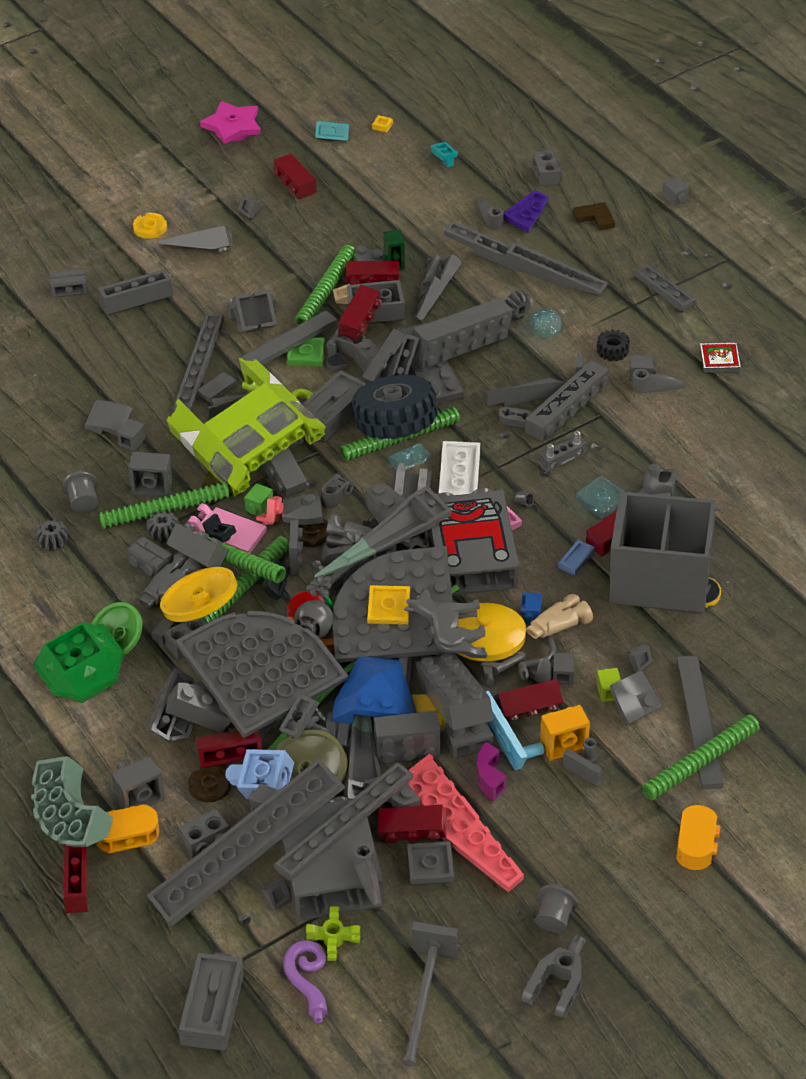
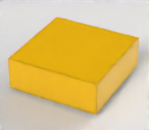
(382, 123)

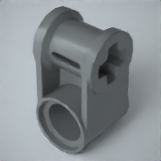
(335, 491)

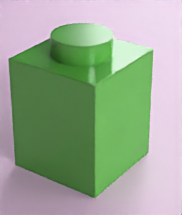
(257, 499)

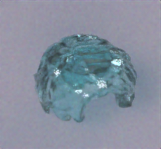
(546, 322)

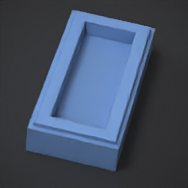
(576, 557)

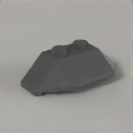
(165, 725)

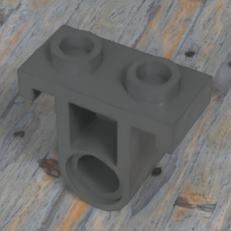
(342, 345)

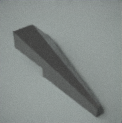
(436, 278)

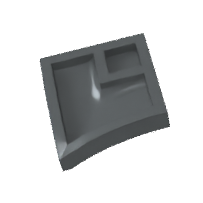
(305, 509)
(634, 697)

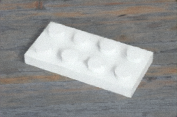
(459, 467)

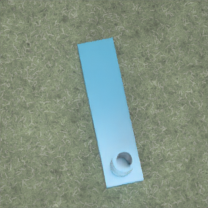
(508, 741)

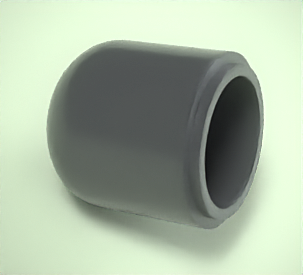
(522, 496)

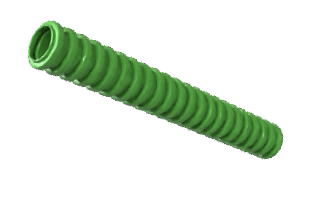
(325, 285)
(370, 444)
(160, 505)
(254, 564)
(246, 579)
(700, 757)

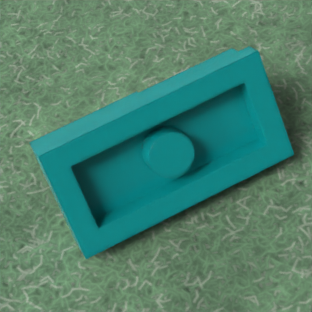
(332, 130)
(445, 153)

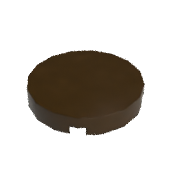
(314, 534)
(209, 784)

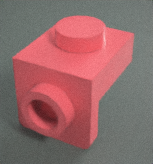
(274, 511)

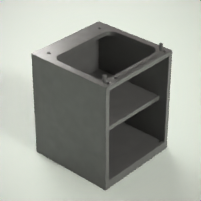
(662, 551)

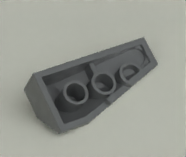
(210, 239)

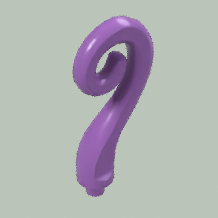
(315, 998)

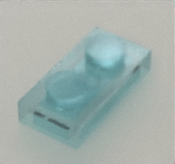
(409, 457)

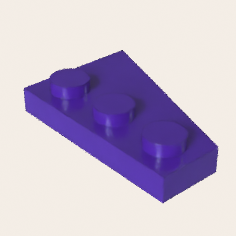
(526, 211)

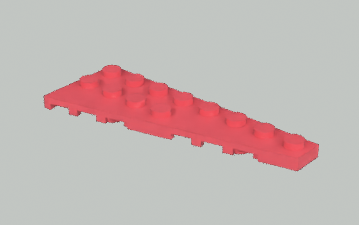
(463, 824)

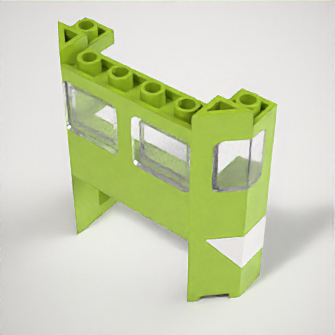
(248, 430)

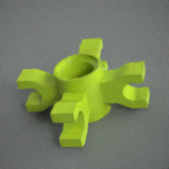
(335, 940)

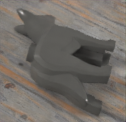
(443, 621)

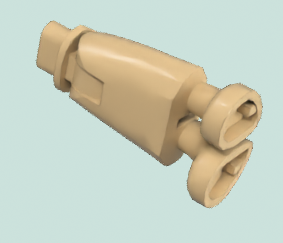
(560, 617)

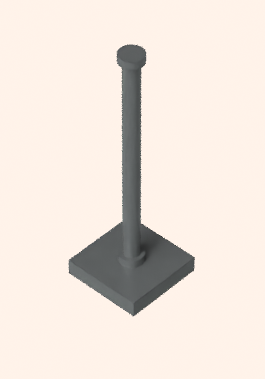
(434, 941)

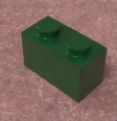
(394, 247)

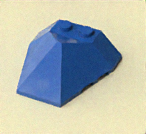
(373, 689)

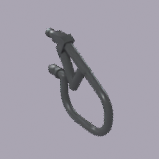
(492, 668)

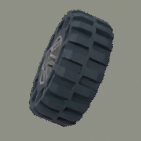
(394, 406)

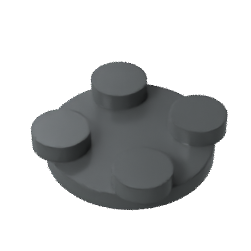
(365, 254)

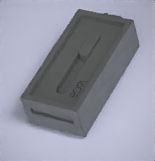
(334, 402)
(211, 1001)

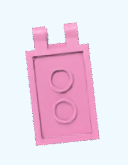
(247, 533)

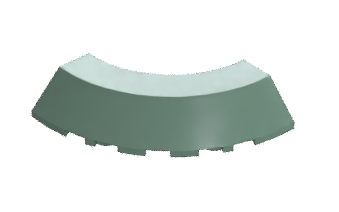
(61, 807)

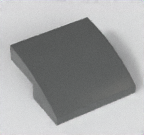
(107, 417)

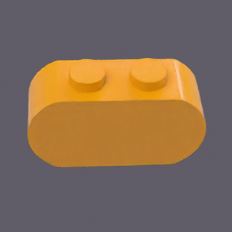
(131, 829)
(697, 837)

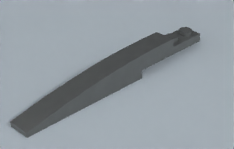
(524, 260)

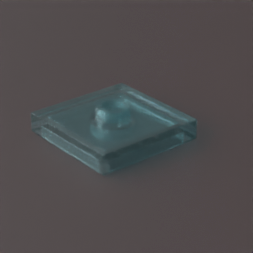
(600, 496)

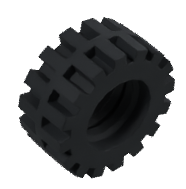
(610, 338)

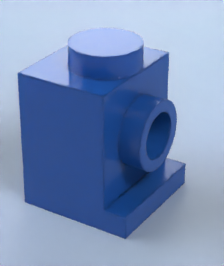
(531, 606)

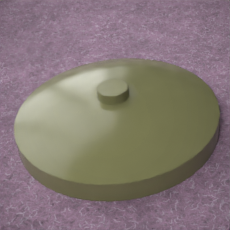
(311, 747)

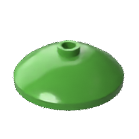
(123, 624)

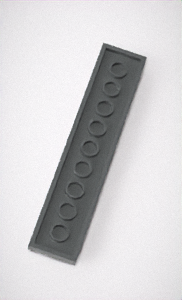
(245, 842)

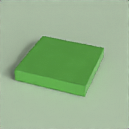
(308, 353)

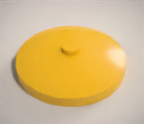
(198, 594)
(503, 630)

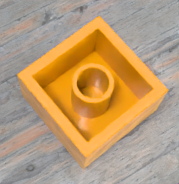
(564, 731)

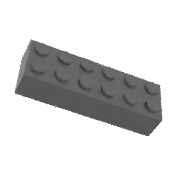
(462, 332)
(454, 691)

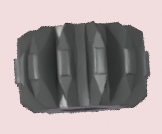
(519, 302)
(161, 526)
(51, 534)

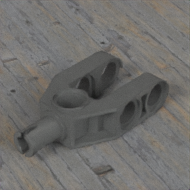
(552, 965)

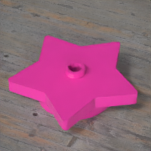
(232, 122)

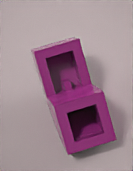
(490, 779)

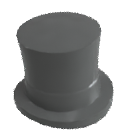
(81, 490)
(555, 908)

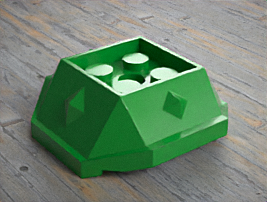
(80, 662)

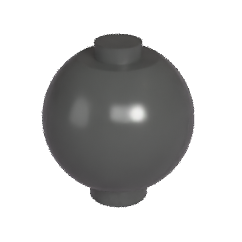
(315, 617)

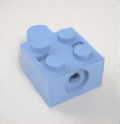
(266, 767)

